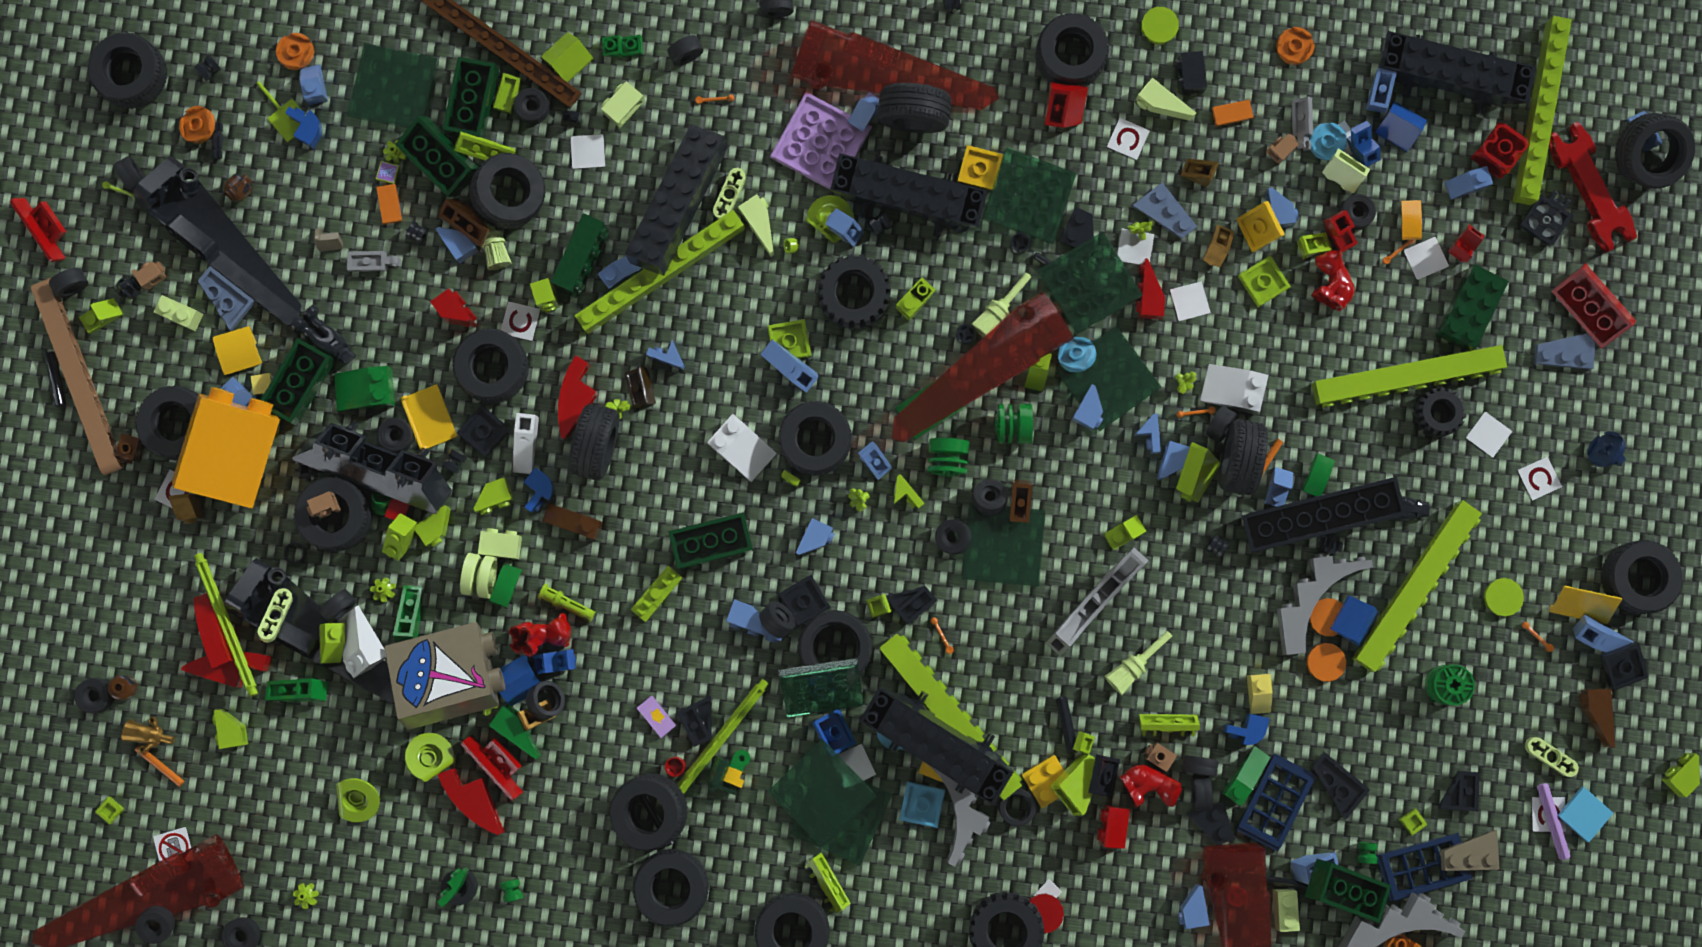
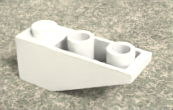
(524, 442)

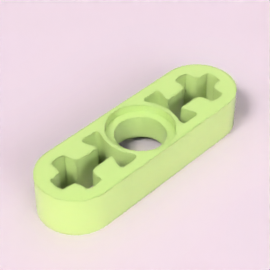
(730, 179)
(272, 607)
(1559, 755)

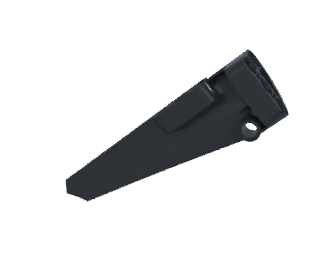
(207, 231)
(301, 625)

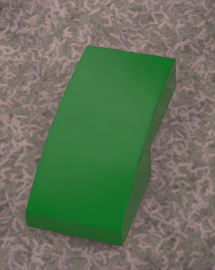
(622, 46)
(1319, 475)
(505, 585)
(458, 879)

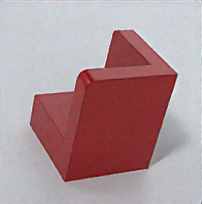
(395, 508)

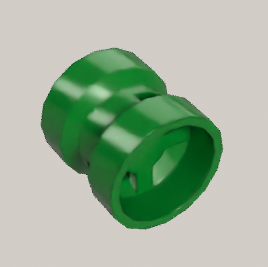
(379, 503)
(1370, 856)
(511, 890)

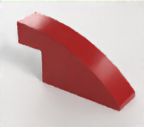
(573, 397)
(211, 633)
(228, 673)
(472, 800)

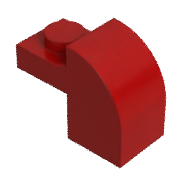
(1339, 229)
(1466, 244)

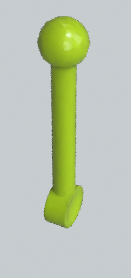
(106, 185)

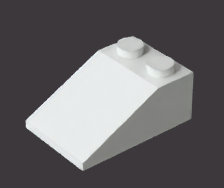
(1234, 388)
(741, 448)
(361, 647)

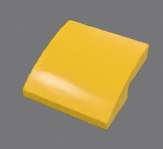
(237, 350)

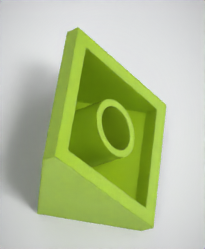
(567, 57)

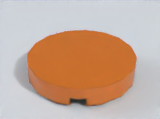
(1295, 46)
(295, 51)
(197, 124)
(1324, 616)
(1326, 662)

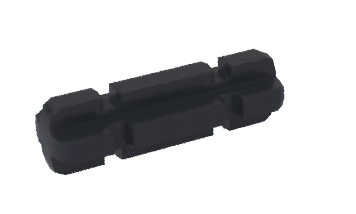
(217, 141)

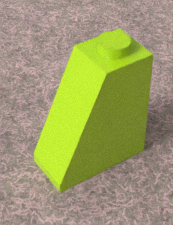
(1197, 472)
(1074, 785)

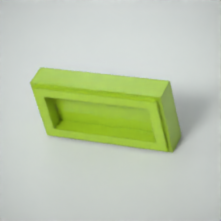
(507, 93)

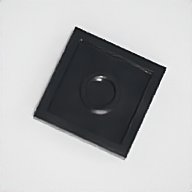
(483, 431)
(804, 600)
(1624, 666)
(1104, 776)

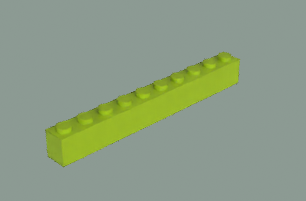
(1542, 110)
(648, 281)
(1409, 375)
(1417, 585)
(938, 701)

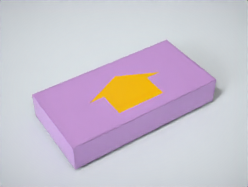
(656, 716)

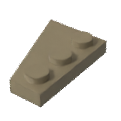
(1474, 854)

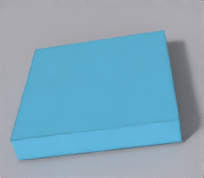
(922, 804)
(1585, 814)

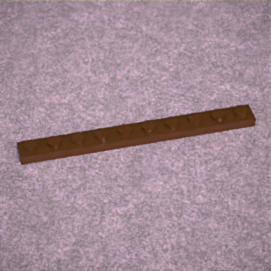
(505, 50)

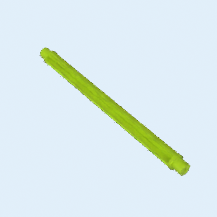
(225, 624)
(722, 735)

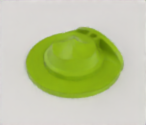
(821, 209)
(428, 756)
(357, 800)

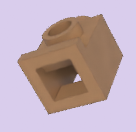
(1282, 148)
(150, 274)
(323, 505)

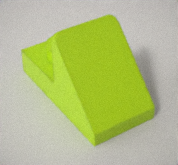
(1313, 244)
(100, 315)
(1038, 374)
(904, 489)
(1124, 532)

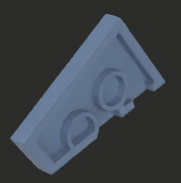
(1166, 211)
(227, 298)
(1567, 352)

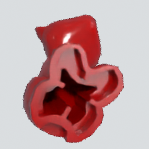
(1340, 287)
(529, 636)
(1144, 779)

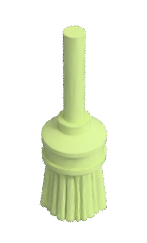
(495, 250)
(998, 310)
(1133, 666)

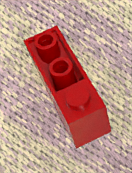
(1153, 299)

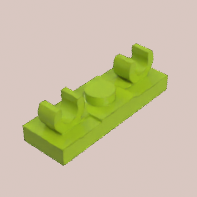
(480, 147)
(656, 593)
(1169, 723)
(828, 883)

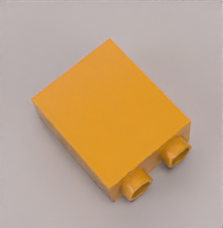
(226, 448)

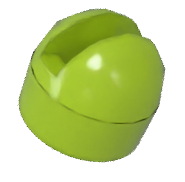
(791, 245)

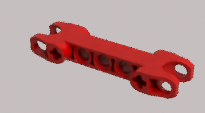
(1591, 187)

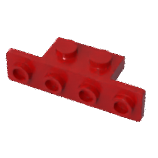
(42, 225)
(496, 762)

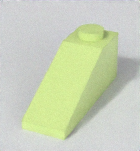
(1161, 101)
(757, 217)

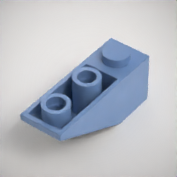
(790, 366)
(748, 617)
(1598, 635)

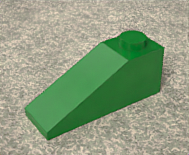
(409, 614)
(296, 690)
(510, 726)
(1246, 776)

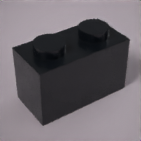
(1191, 73)

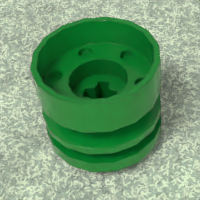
(1014, 423)
(948, 456)
(1439, 680)

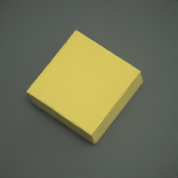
(260, 383)

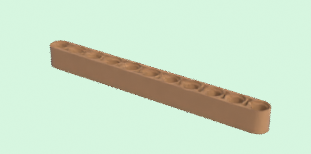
(77, 378)

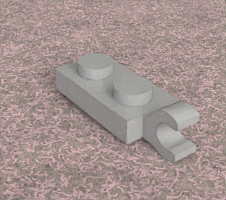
(1302, 121)
(370, 261)

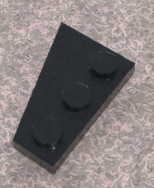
(1340, 784)

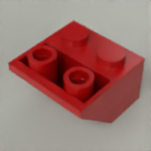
(1065, 105)
(451, 308)
(1113, 827)

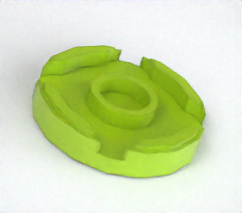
(1160, 25)
(1503, 597)

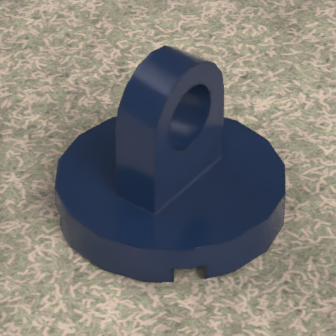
(1607, 450)

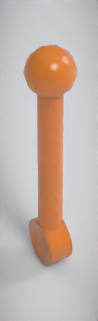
(699, 100)
(1386, 260)
(1211, 410)
(934, 621)
(1548, 647)

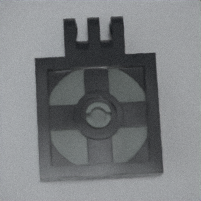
(1547, 218)

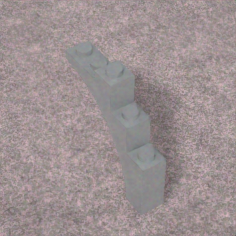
(1095, 601)
(1294, 620)
(966, 819)
(1416, 915)

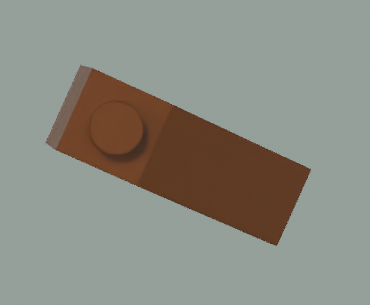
(465, 220)
(572, 521)
(1599, 711)

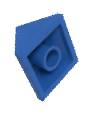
(1401, 126)
(1354, 620)
(518, 679)
(834, 731)

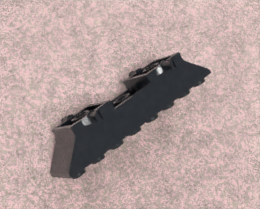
(1456, 70)
(908, 192)
(400, 476)
(938, 744)

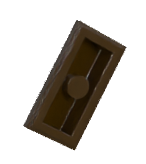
(640, 387)

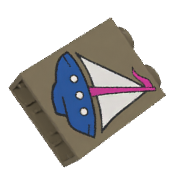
(444, 675)

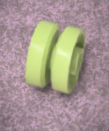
(478, 575)

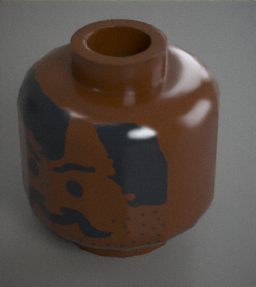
(237, 187)
(122, 687)

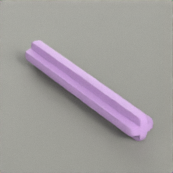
(1553, 821)

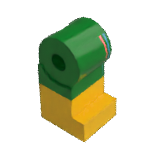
(739, 761)

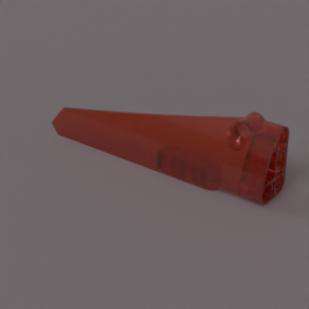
(869, 66)
(992, 361)
(174, 883)
(1239, 893)

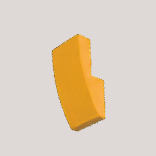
(1411, 220)

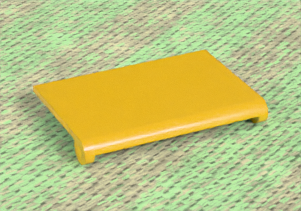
(429, 417)
(1577, 602)

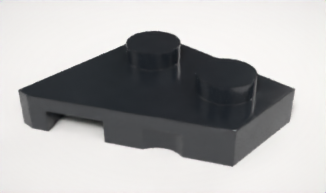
(1078, 228)
(912, 603)
(698, 721)
(1462, 792)
(1214, 823)

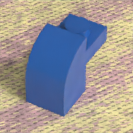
(310, 126)
(1362, 145)
(544, 489)
(554, 662)
(1253, 731)

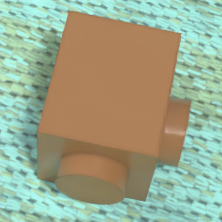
(1159, 756)

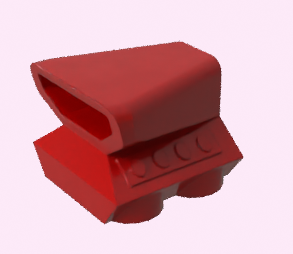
(1501, 150)

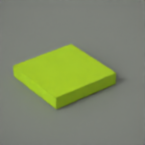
(1264, 281)
(792, 337)

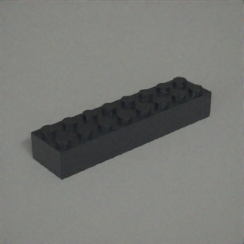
(677, 200)
(1324, 515)

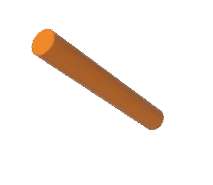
(1272, 452)
(161, 767)

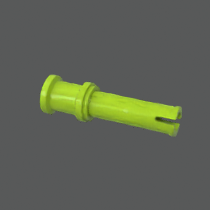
(558, 599)

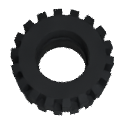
(1450, 402)

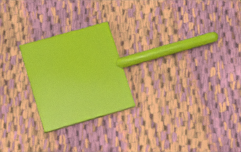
(283, 124)

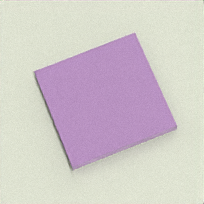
(816, 138)

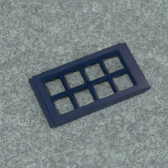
(1291, 769)
(1388, 875)

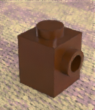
(129, 448)

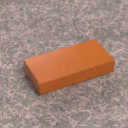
(1232, 113)
(389, 204)

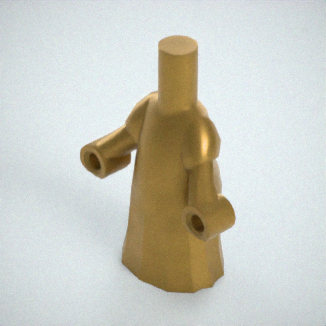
(141, 733)

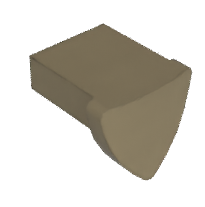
(327, 241)

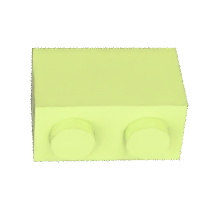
(622, 104)
(1345, 171)
(178, 313)
(500, 544)
(1286, 910)

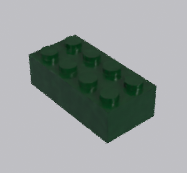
(470, 97)
(435, 156)
(580, 256)
(1472, 308)
(297, 381)
(711, 541)
(1348, 890)

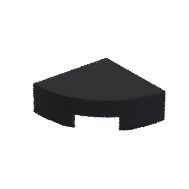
(572, 116)

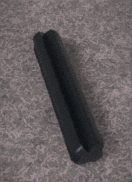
(54, 379)
(1066, 724)

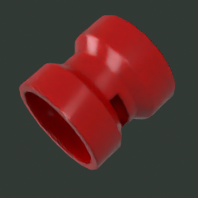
(671, 766)

